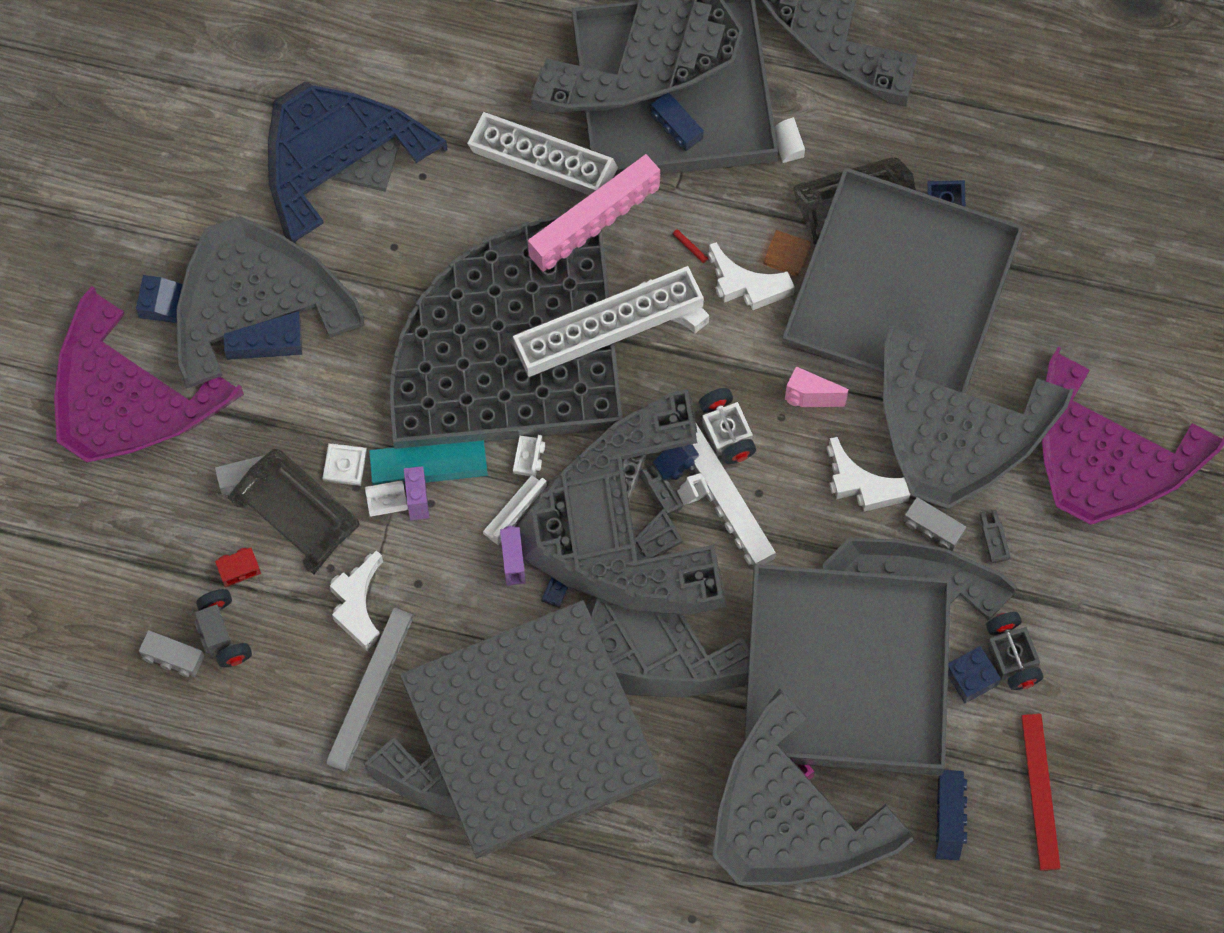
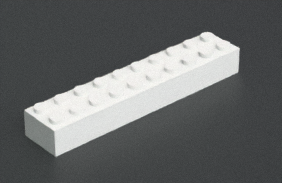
(608, 321)

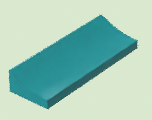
(438, 461)

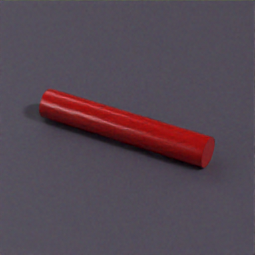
(690, 246)

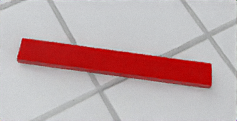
(1040, 792)

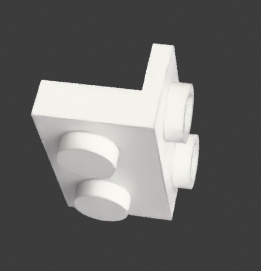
(527, 455)
(386, 498)

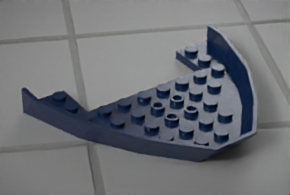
(321, 133)

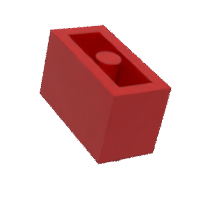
(237, 566)

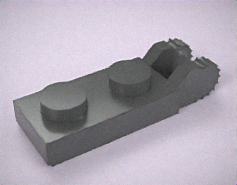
(661, 490)
(995, 538)

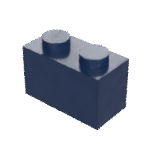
(674, 461)

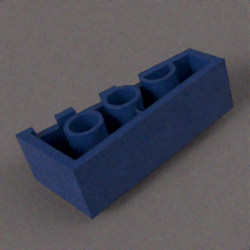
(266, 339)
(951, 815)

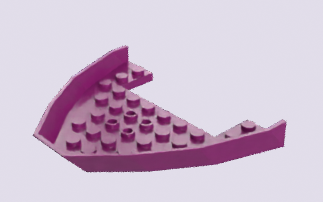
(112, 404)
(1103, 467)

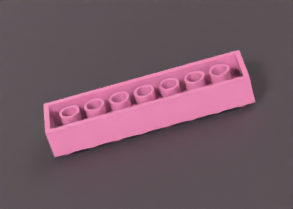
(594, 213)

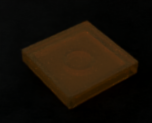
(787, 253)

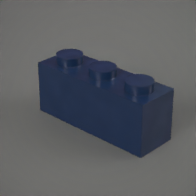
(676, 121)

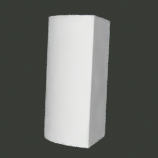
(789, 140)

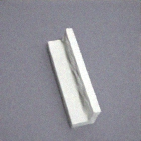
(515, 508)

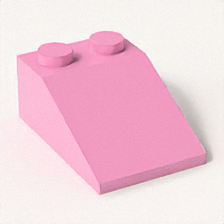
(814, 391)

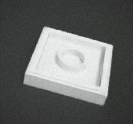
(344, 464)

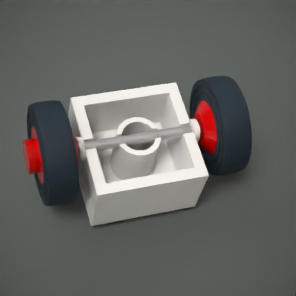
(726, 426)

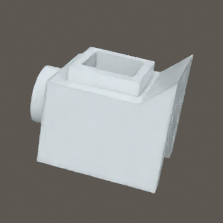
(693, 489)

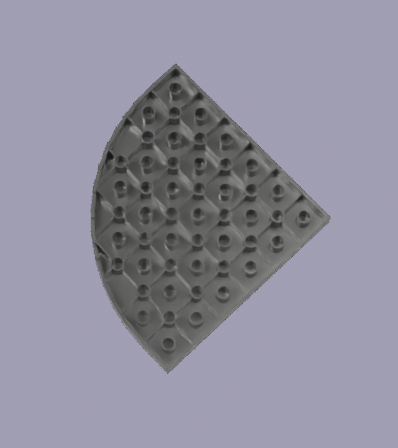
(457, 356)

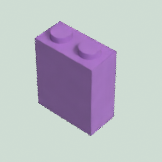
(416, 493)
(512, 555)

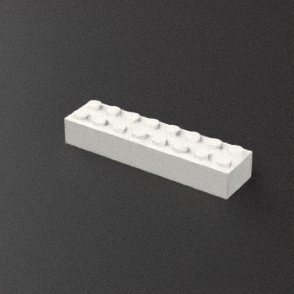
(541, 154)

